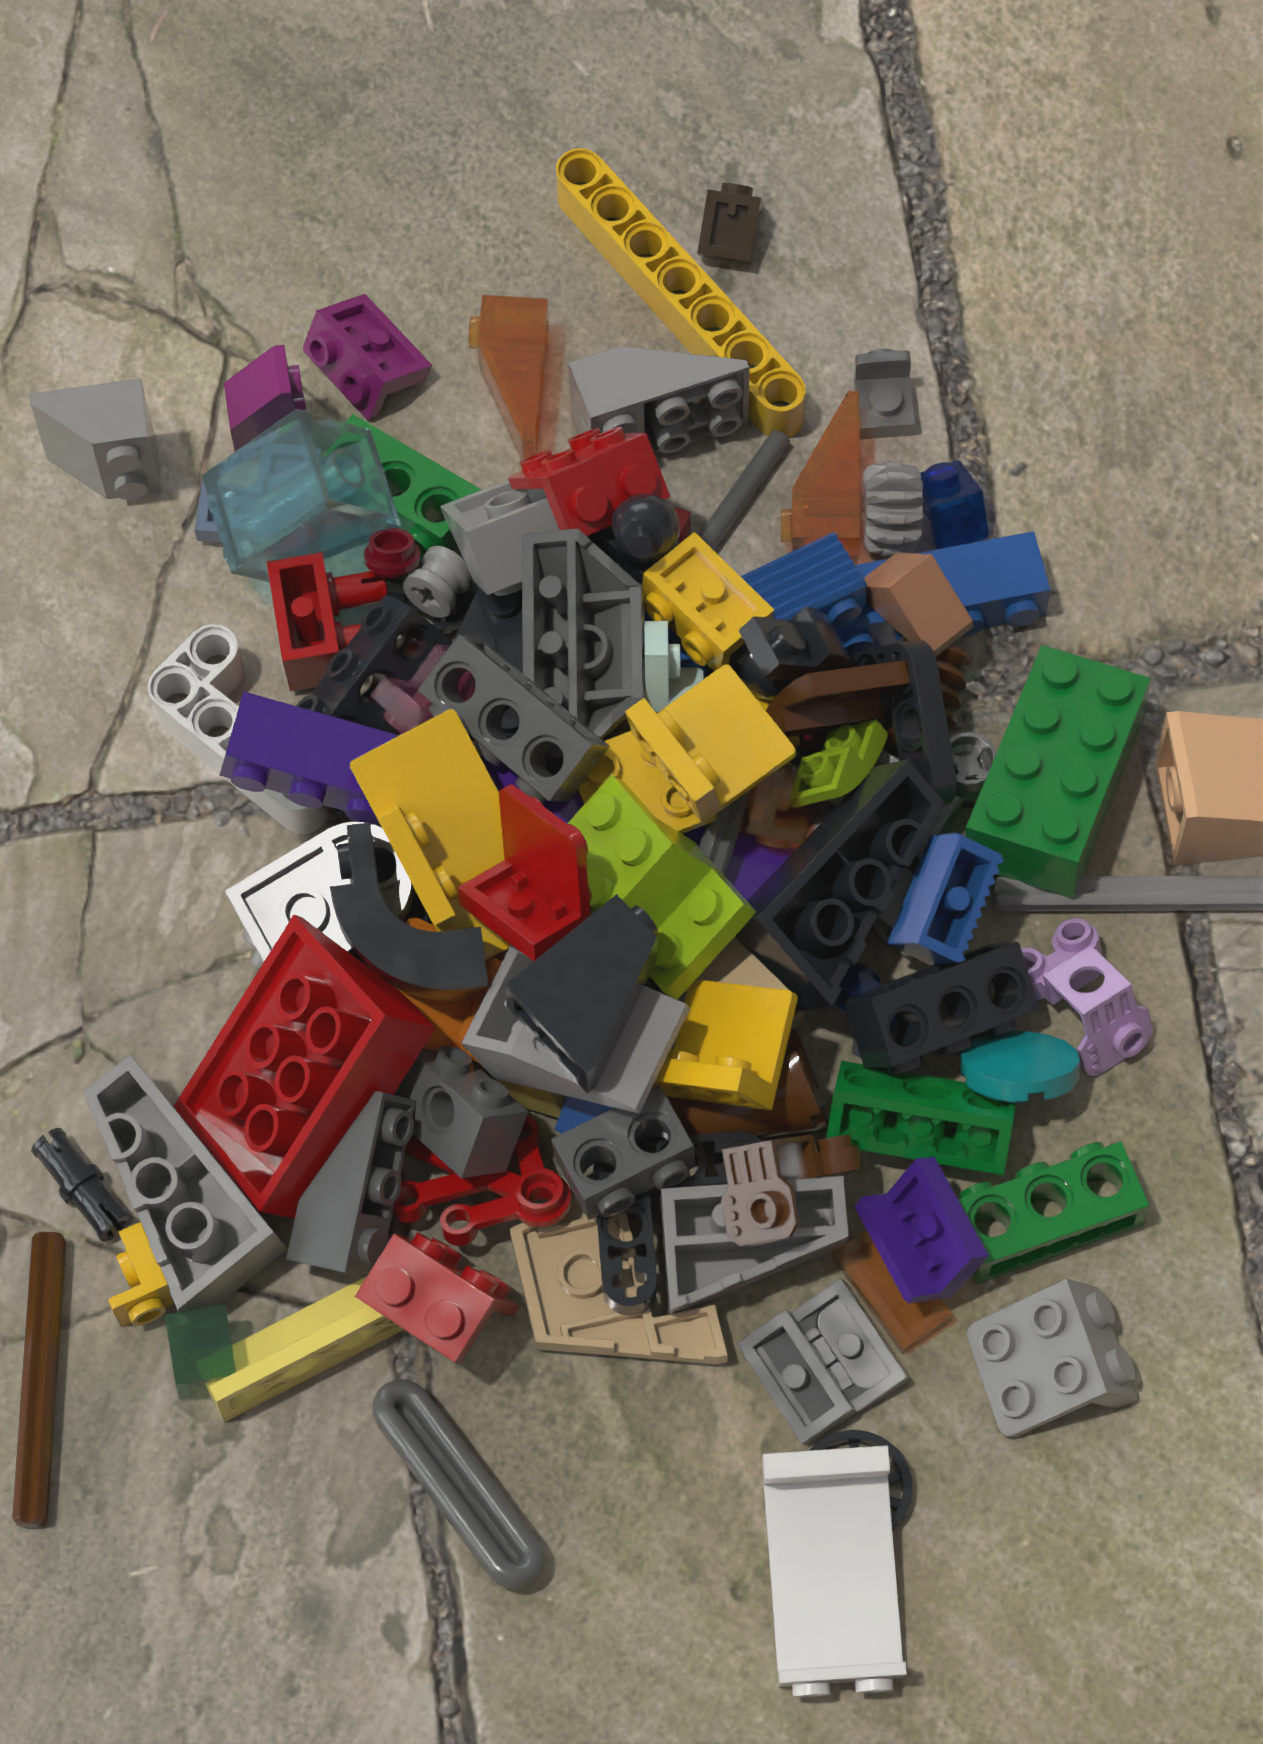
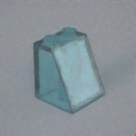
(298, 493)

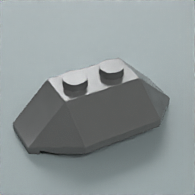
(581, 629)

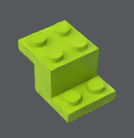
(663, 875)

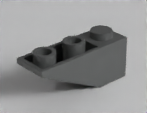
(351, 1200)

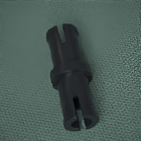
(81, 1184)

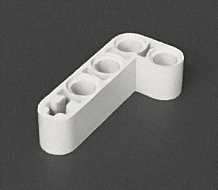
(209, 708)

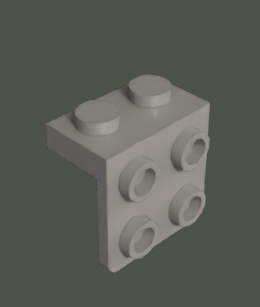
(1051, 1357)

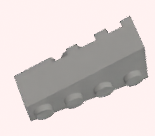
(190, 1208)

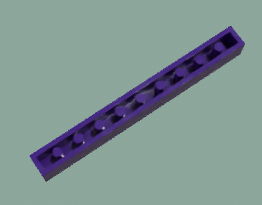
(310, 761)

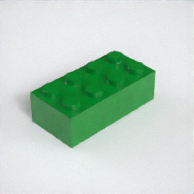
(1059, 768)

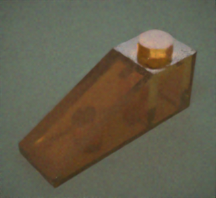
(512, 360)
(829, 486)

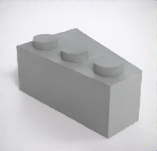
(709, 1265)

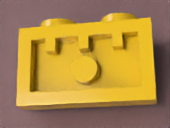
(701, 601)

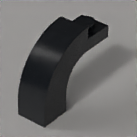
(410, 959)

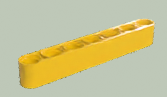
(673, 270)

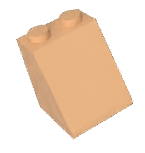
(1211, 786)

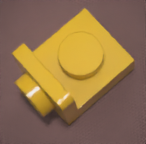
(150, 1298)

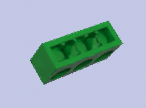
(424, 487)
(920, 1118)
(1083, 1216)

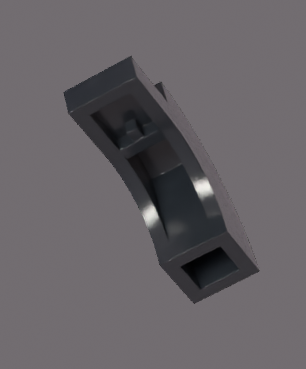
(796, 645)

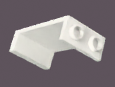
(832, 1570)

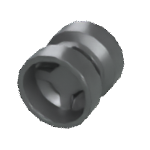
(972, 758)

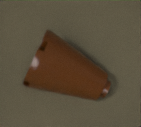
(792, 1110)

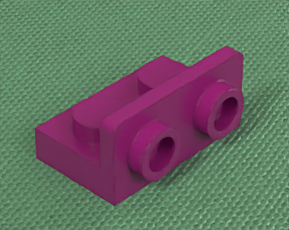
(363, 353)

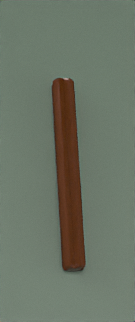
(39, 1380)

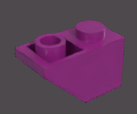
(262, 395)

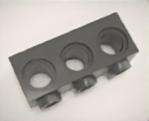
(540, 719)

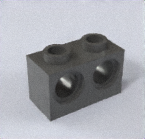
(616, 1141)

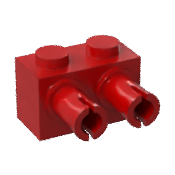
(305, 613)

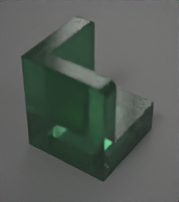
(200, 1347)

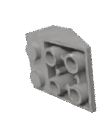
(659, 394)
(518, 1057)

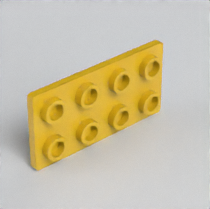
(437, 815)

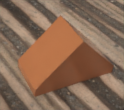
(918, 600)

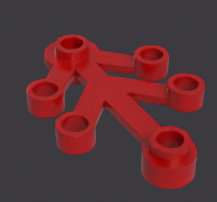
(517, 1192)

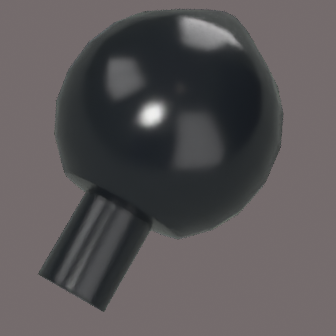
(645, 528)

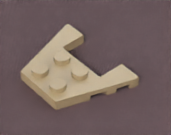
(567, 1302)

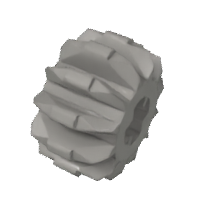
(891, 508)

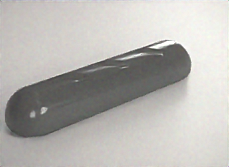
(458, 1484)

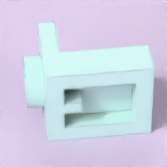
(663, 674)

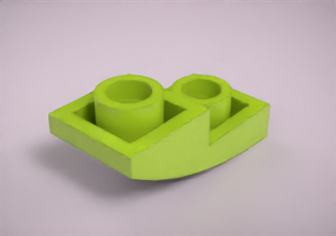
(841, 765)

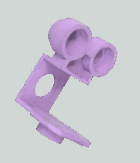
(1109, 1015)

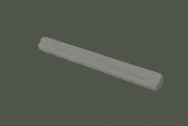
(1136, 894)

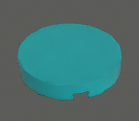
(1019, 1064)

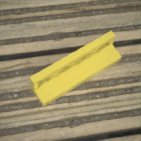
(299, 1350)

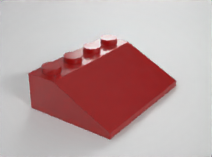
(299, 1065)

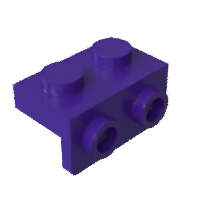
(923, 1233)

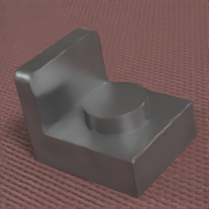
(884, 394)

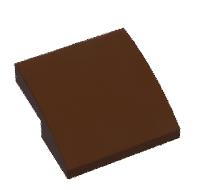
(835, 698)

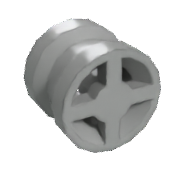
(438, 581)

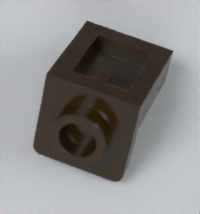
(730, 223)

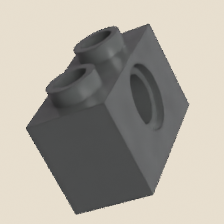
(462, 1112)

